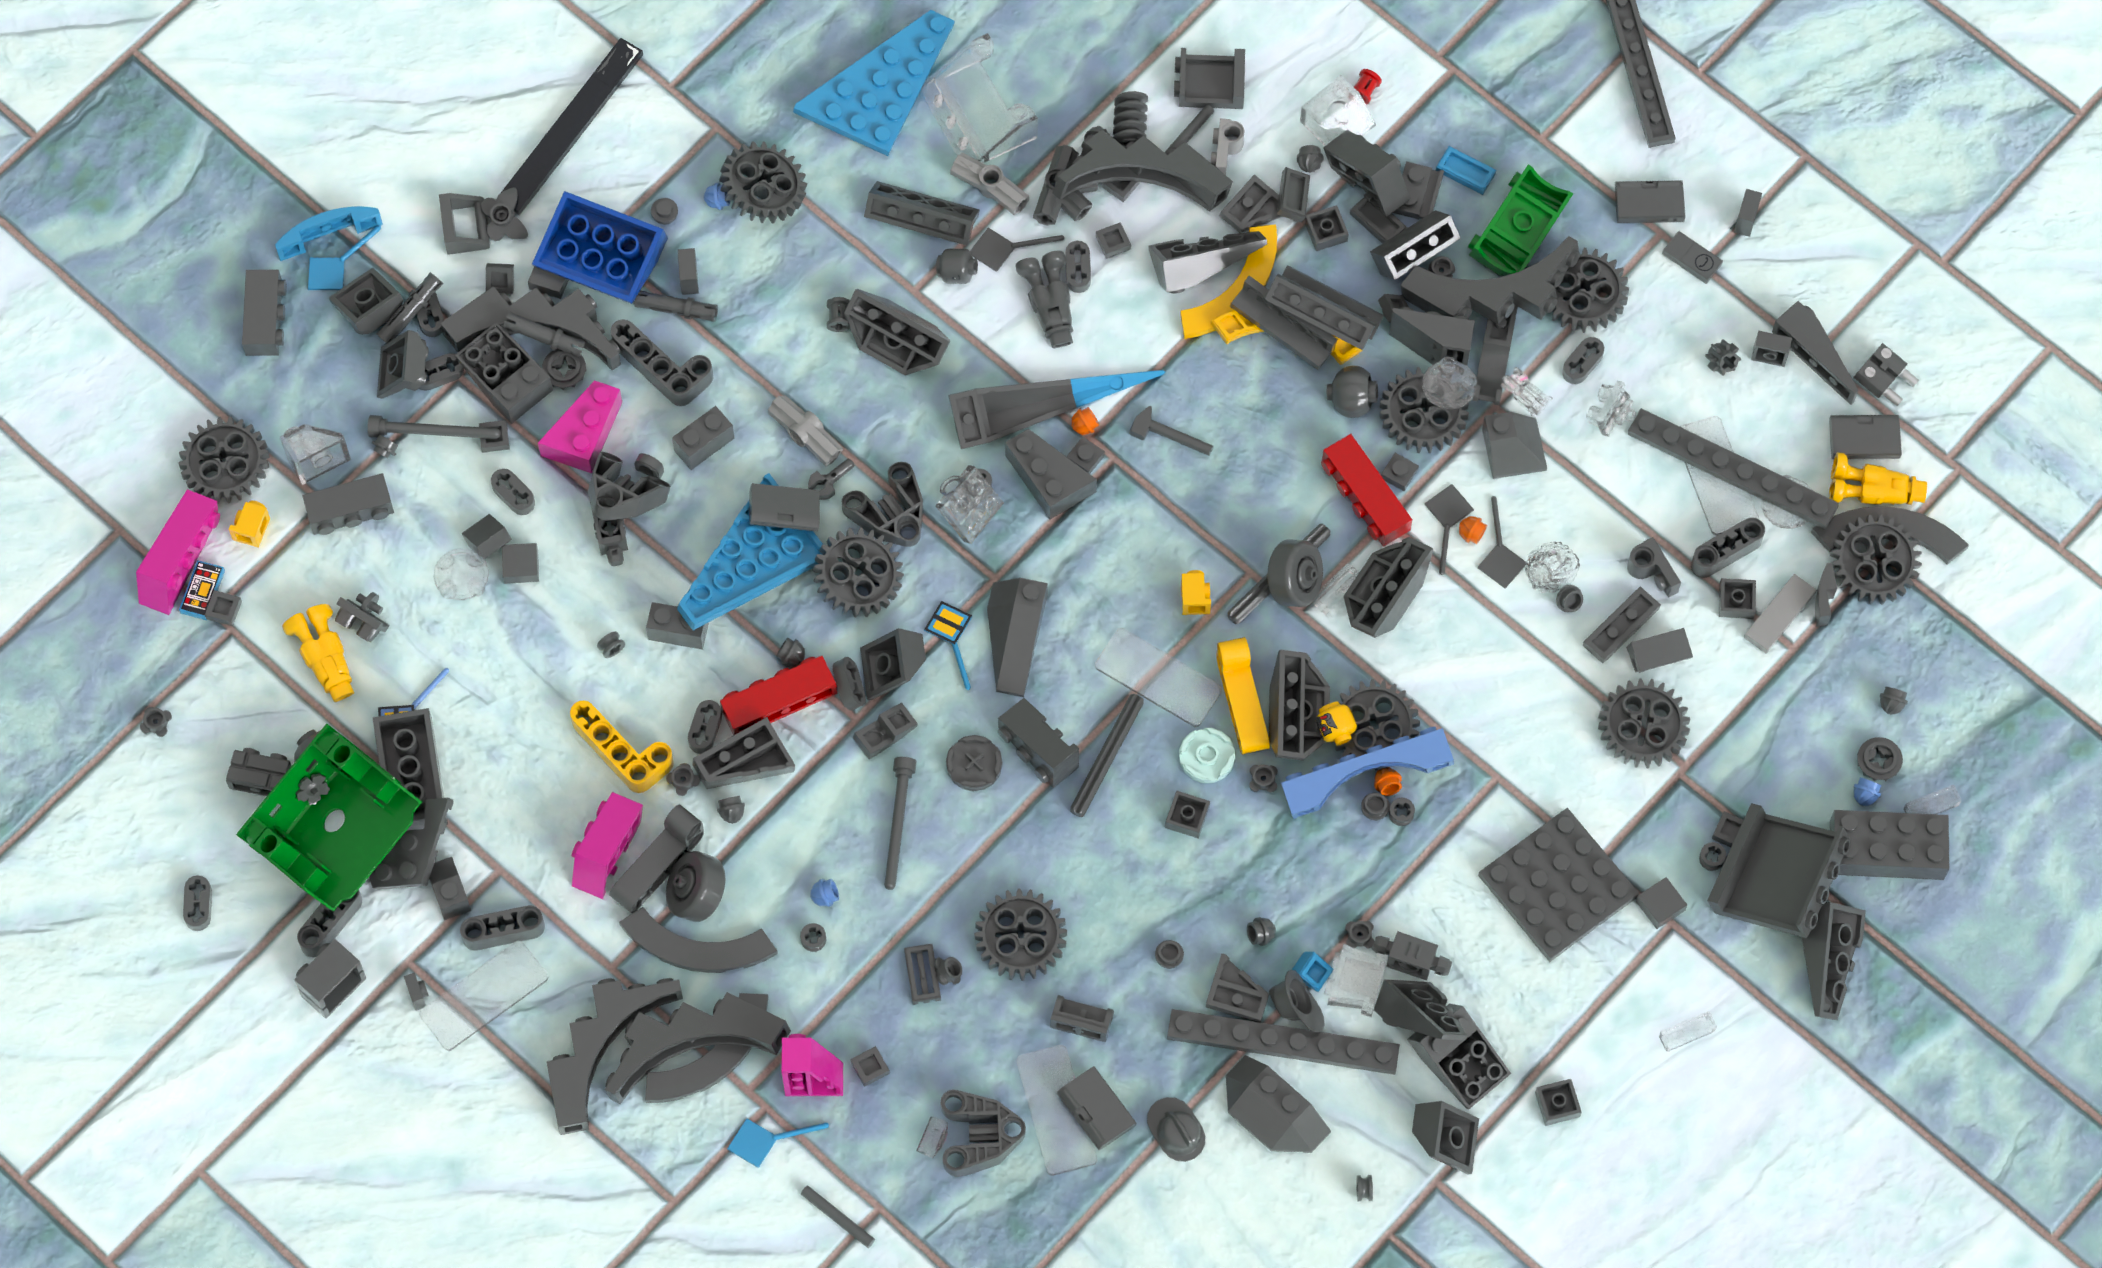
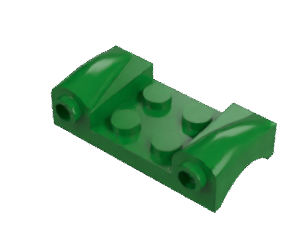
(1519, 224)

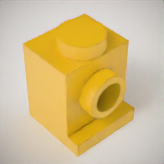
(250, 524)
(1195, 593)

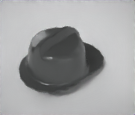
(1296, 1002)
(1176, 1129)

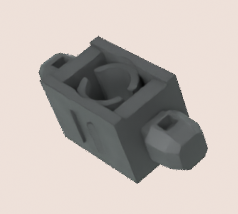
(613, 545)
(1412, 955)

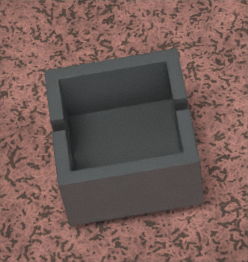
(329, 978)

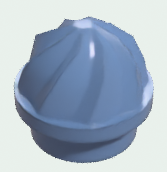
(715, 197)
(1866, 792)
(824, 892)

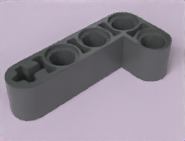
(657, 359)
(655, 864)

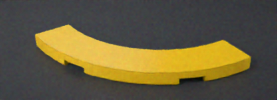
(1258, 266)
(1234, 326)

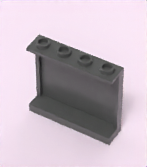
(1778, 872)

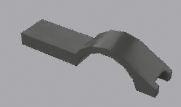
(1494, 359)

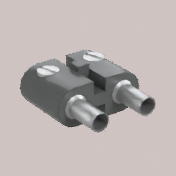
(1881, 371)

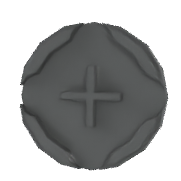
(974, 763)

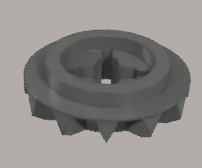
(555, 360)
(1886, 749)

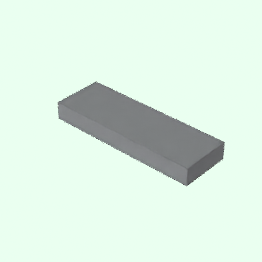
(1780, 613)

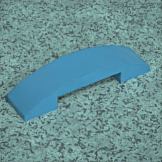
(325, 223)

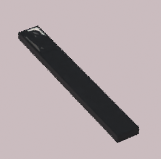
(573, 122)

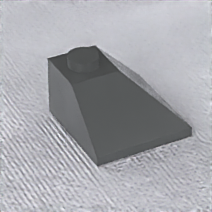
(1513, 444)
(891, 661)
(1446, 1134)

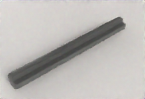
(1261, 589)
(1106, 755)

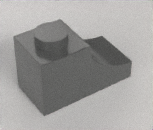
(449, 889)

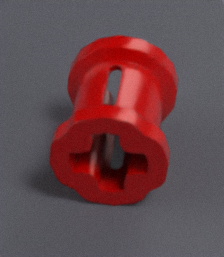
(1365, 85)

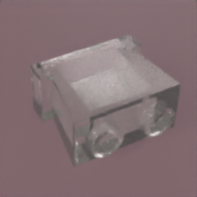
(1356, 980)

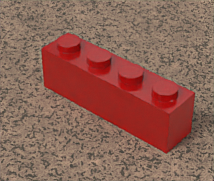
(1366, 490)
(780, 695)

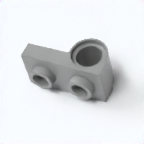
(1226, 146)

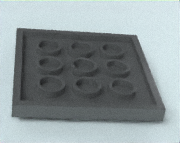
(1558, 884)

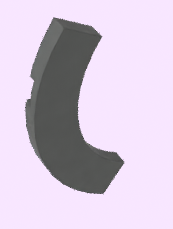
(1925, 530)
(696, 955)
(702, 1073)

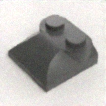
(367, 302)
(402, 364)

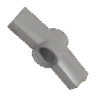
(1002, 191)
(805, 429)

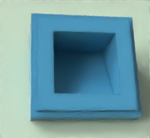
(1313, 970)

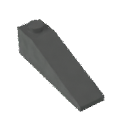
(1815, 348)

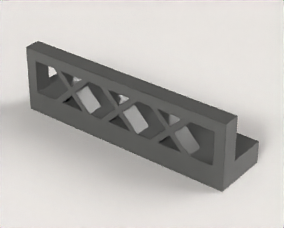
(921, 213)
(1291, 331)

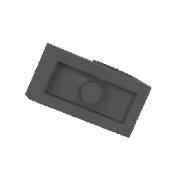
(1657, 565)

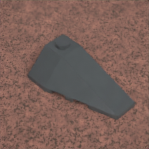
(1187, 265)
(1014, 626)
(1830, 955)
(1418, 1008)

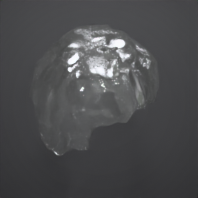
(1551, 567)

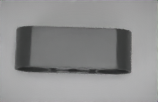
(1713, 547)
(499, 918)
(317, 923)

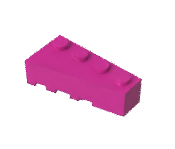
(176, 551)

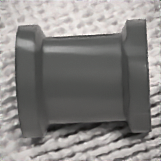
(837, 323)

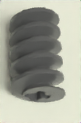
(1130, 117)

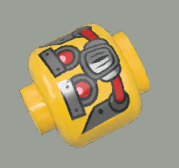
(1336, 723)

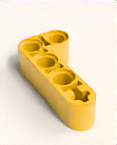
(1241, 695)
(617, 744)

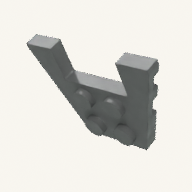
(414, 854)

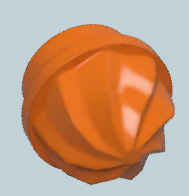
(1084, 421)
(1472, 529)
(1387, 781)

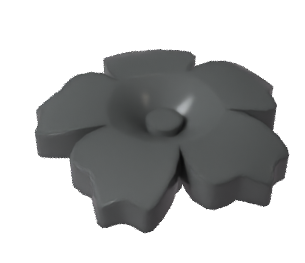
(311, 788)

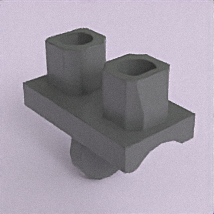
(350, 611)

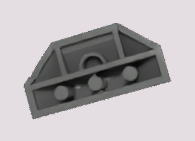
(894, 333)
(1387, 586)
(1294, 703)
(1272, 1109)

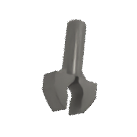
(829, 479)

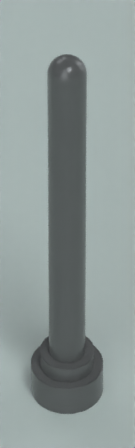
(381, 426)
(903, 769)

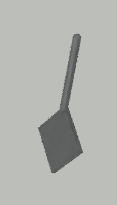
(994, 249)
(1449, 509)
(1501, 563)

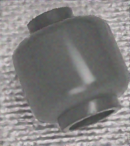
(956, 266)

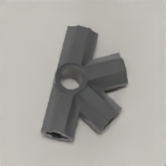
(1074, 204)

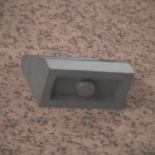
(455, 244)

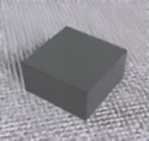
(1748, 212)
(1326, 228)
(688, 271)
(547, 282)
(1771, 348)
(486, 536)
(520, 563)
(1737, 598)
(1187, 814)
(1661, 903)
(1558, 1102)

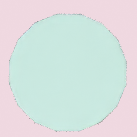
(1207, 755)

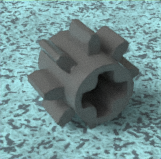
(1723, 357)

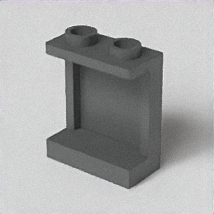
(1210, 80)

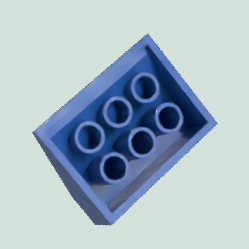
(600, 247)

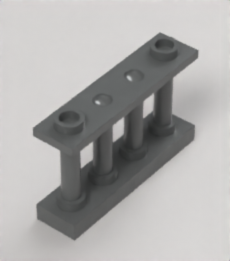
(1324, 307)

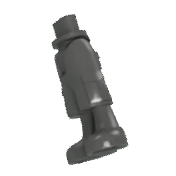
(1049, 302)

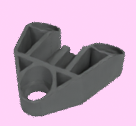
(622, 495)
(871, 518)
(981, 1110)

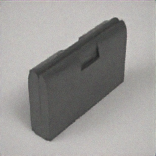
(1649, 201)
(1865, 436)
(784, 507)
(1096, 1108)

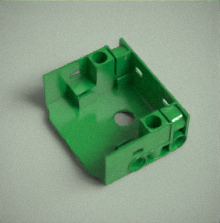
(295, 837)

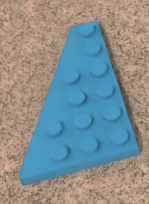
(880, 89)
(746, 566)

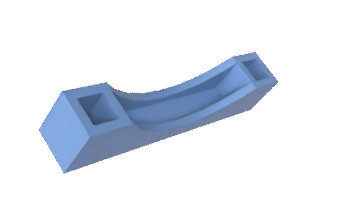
(1424, 753)

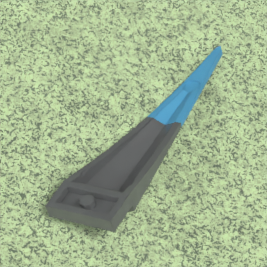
(1001, 410)

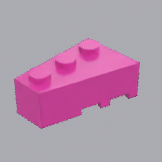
(583, 428)
(604, 843)
(810, 1068)

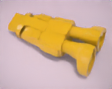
(1877, 484)
(322, 655)

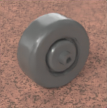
(1295, 573)
(695, 886)

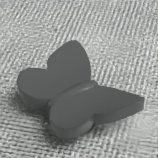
(503, 216)

